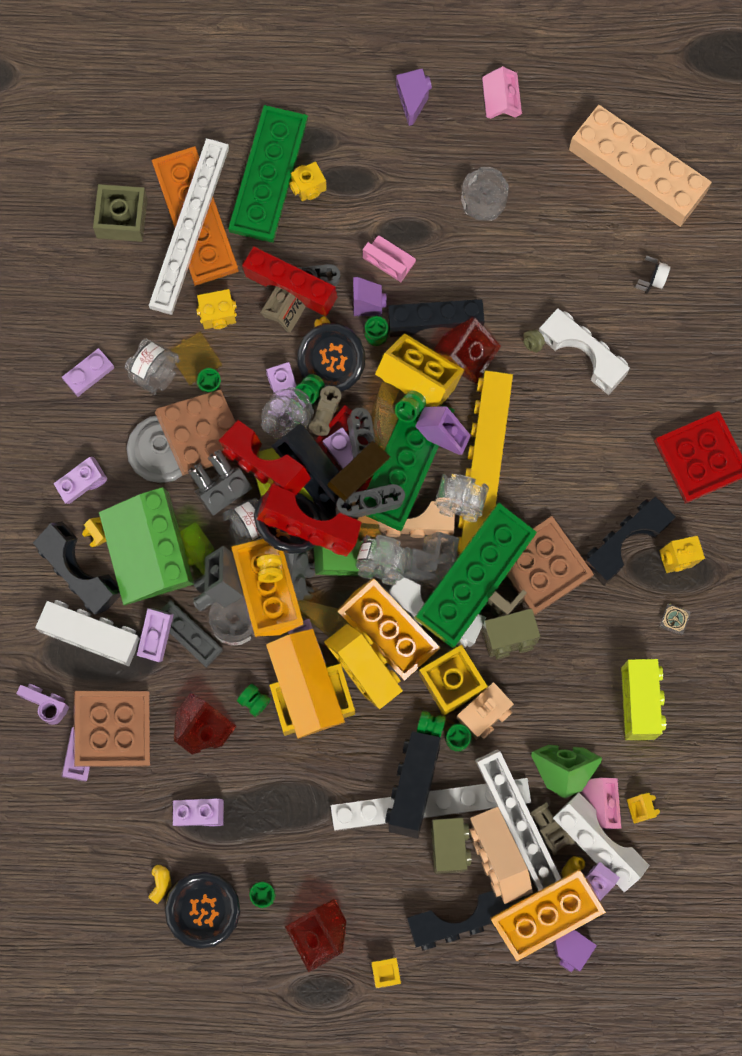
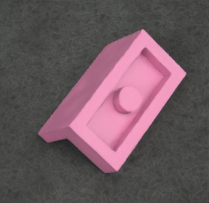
(501, 93)
(388, 258)
(604, 797)

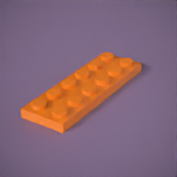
(212, 253)

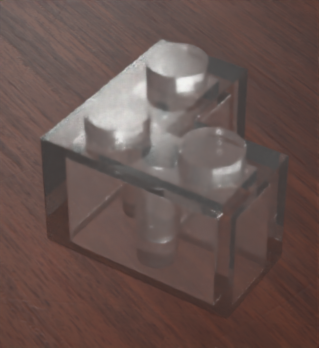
(433, 561)

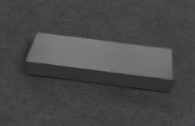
(192, 636)

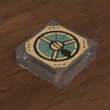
(674, 619)

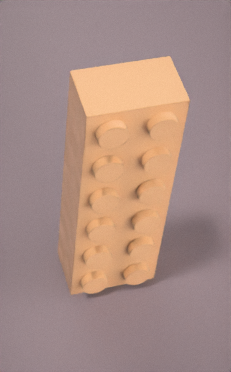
(639, 165)

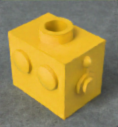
(216, 309)
(682, 554)

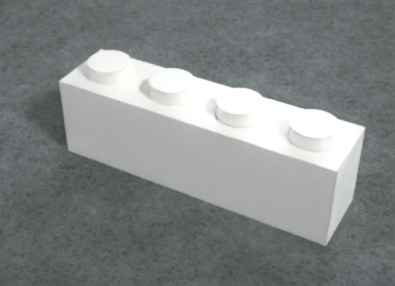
(88, 633)

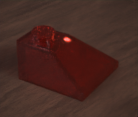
(469, 348)
(319, 934)

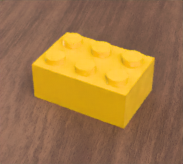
(418, 368)
(364, 665)
(341, 690)

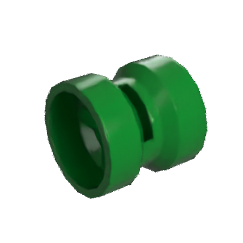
(376, 325)
(210, 377)
(311, 386)
(410, 406)
(253, 700)
(431, 725)
(458, 737)
(259, 896)

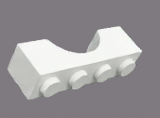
(562, 332)
(409, 597)
(581, 823)

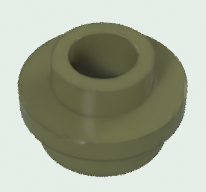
(533, 340)

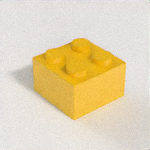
(452, 680)

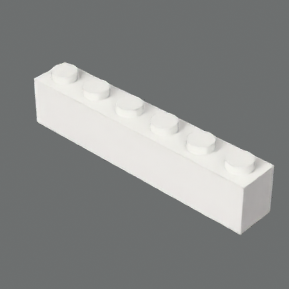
(518, 819)

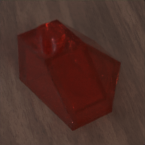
(200, 726)

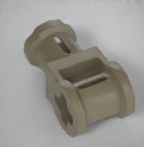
(326, 409)
(550, 830)

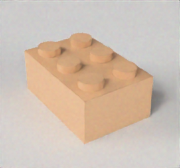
(500, 856)

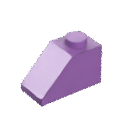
(413, 92)
(368, 298)
(443, 429)
(573, 950)

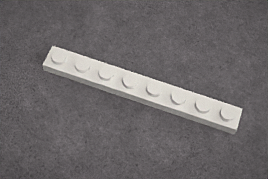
(189, 226)
(439, 804)

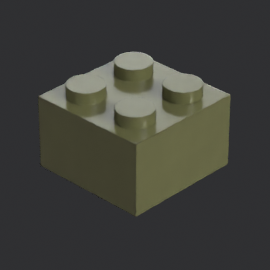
(120, 213)
(510, 634)
(449, 845)

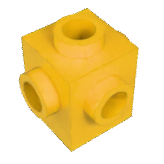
(308, 181)

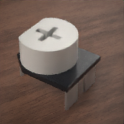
(658, 276)

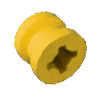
(269, 568)

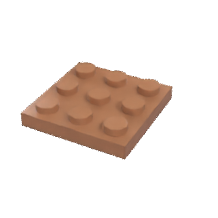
(195, 428)
(548, 567)
(111, 729)

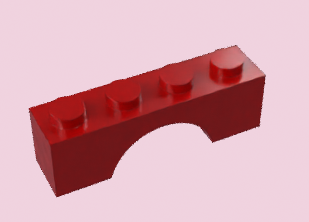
(307, 288)
(244, 446)
(281, 511)

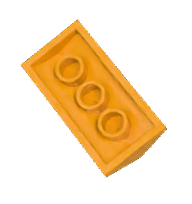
(270, 605)
(389, 627)
(305, 683)
(548, 914)

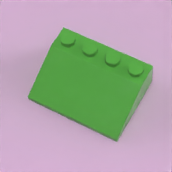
(146, 546)

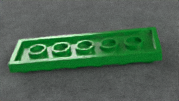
(268, 174)
(407, 467)
(475, 575)

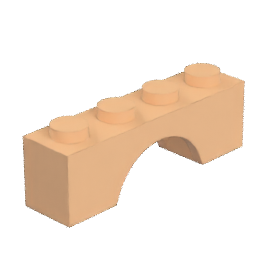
(425, 524)

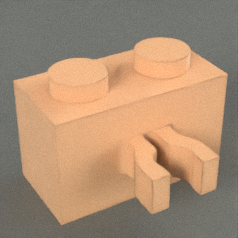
(485, 711)

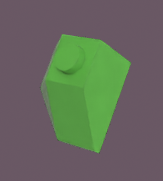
(565, 770)

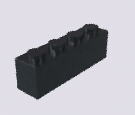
(307, 452)
(414, 784)

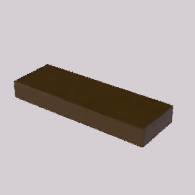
(358, 471)

